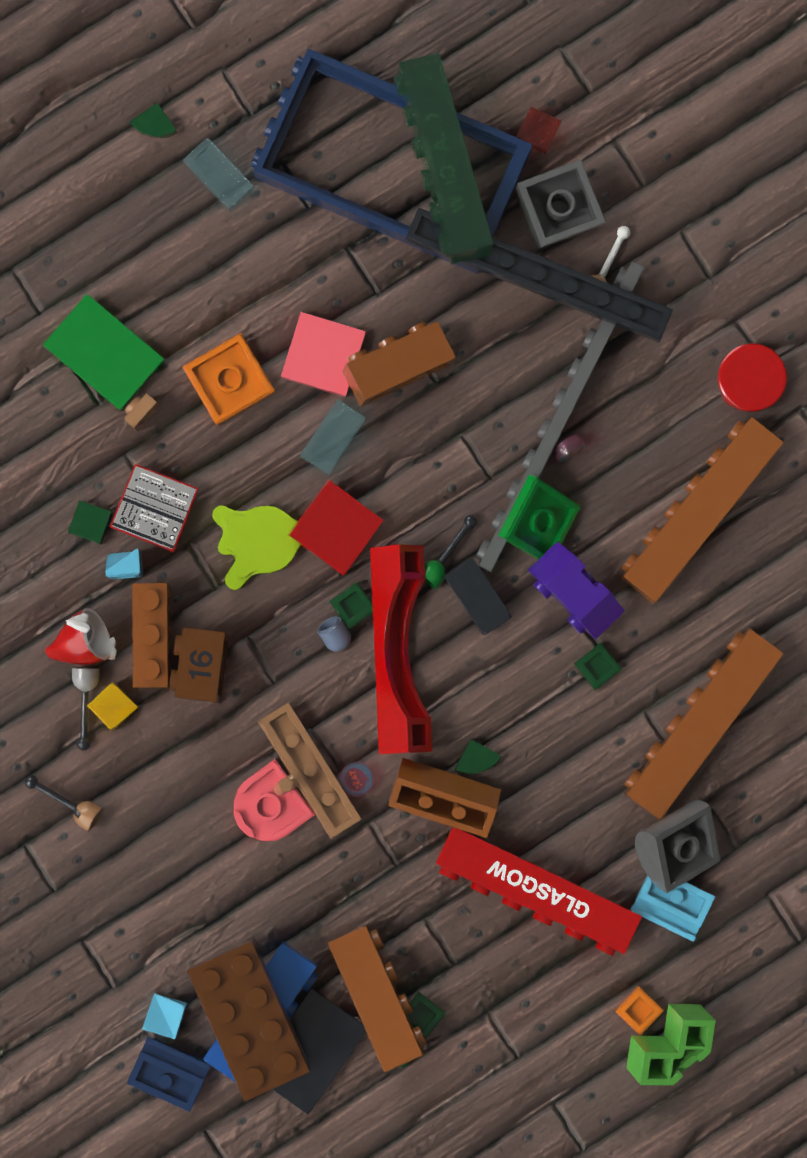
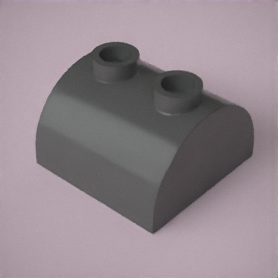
(559, 204)
(678, 846)

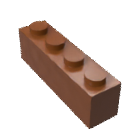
(377, 998)

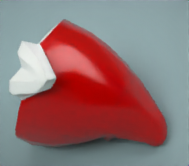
(83, 640)

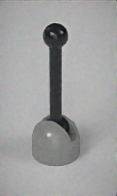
(85, 680)

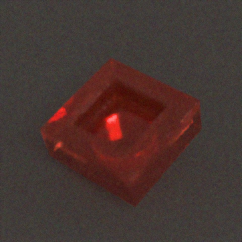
(538, 129)

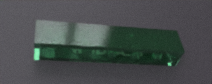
(444, 159)

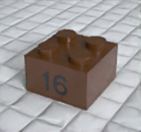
(200, 665)

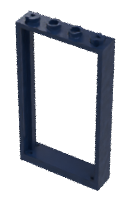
(290, 102)

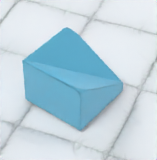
(124, 565)
(164, 1016)

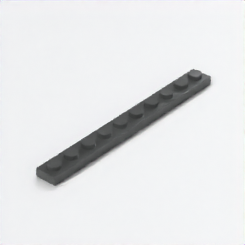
(552, 429)

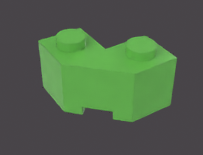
(685, 1040)

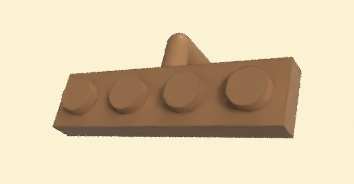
(308, 771)

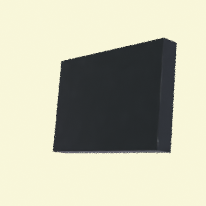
(328, 1040)

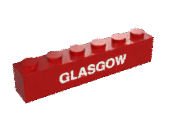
(537, 890)

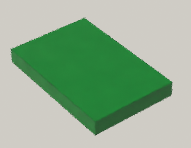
(103, 352)

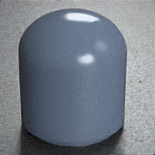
(334, 634)

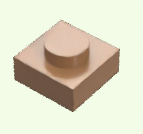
(140, 411)

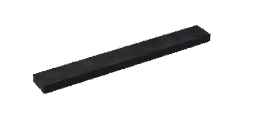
(555, 282)

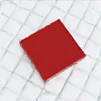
(335, 527)

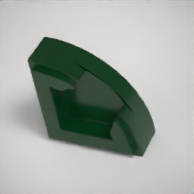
(153, 123)
(476, 759)

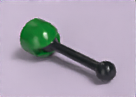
(434, 568)

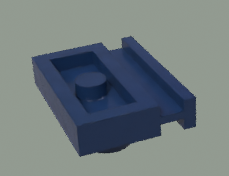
(168, 1073)

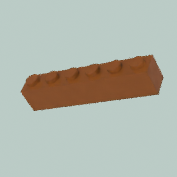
(701, 510)
(703, 723)

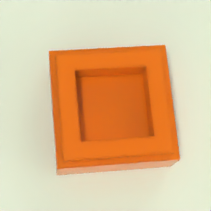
(639, 1010)

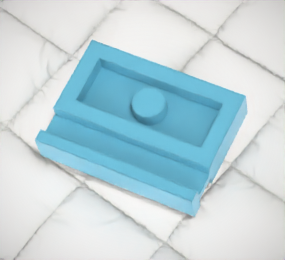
(677, 910)

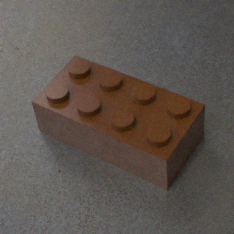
(249, 1020)

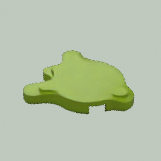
(256, 540)

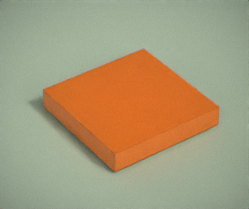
(228, 379)

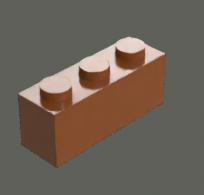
(398, 362)
(151, 635)
(444, 797)

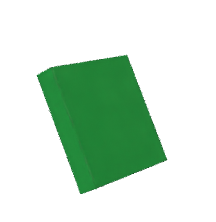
(538, 518)

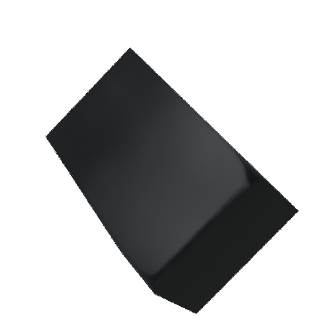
(477, 596)

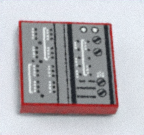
(154, 508)

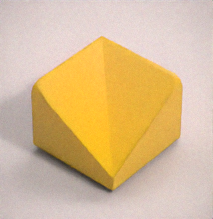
(112, 706)

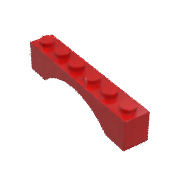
(396, 581)

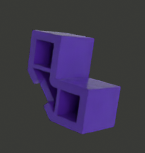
(566, 580)

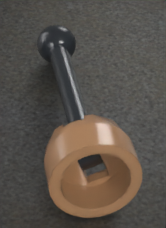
(85, 813)

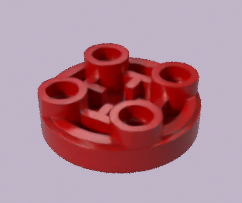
(751, 378)

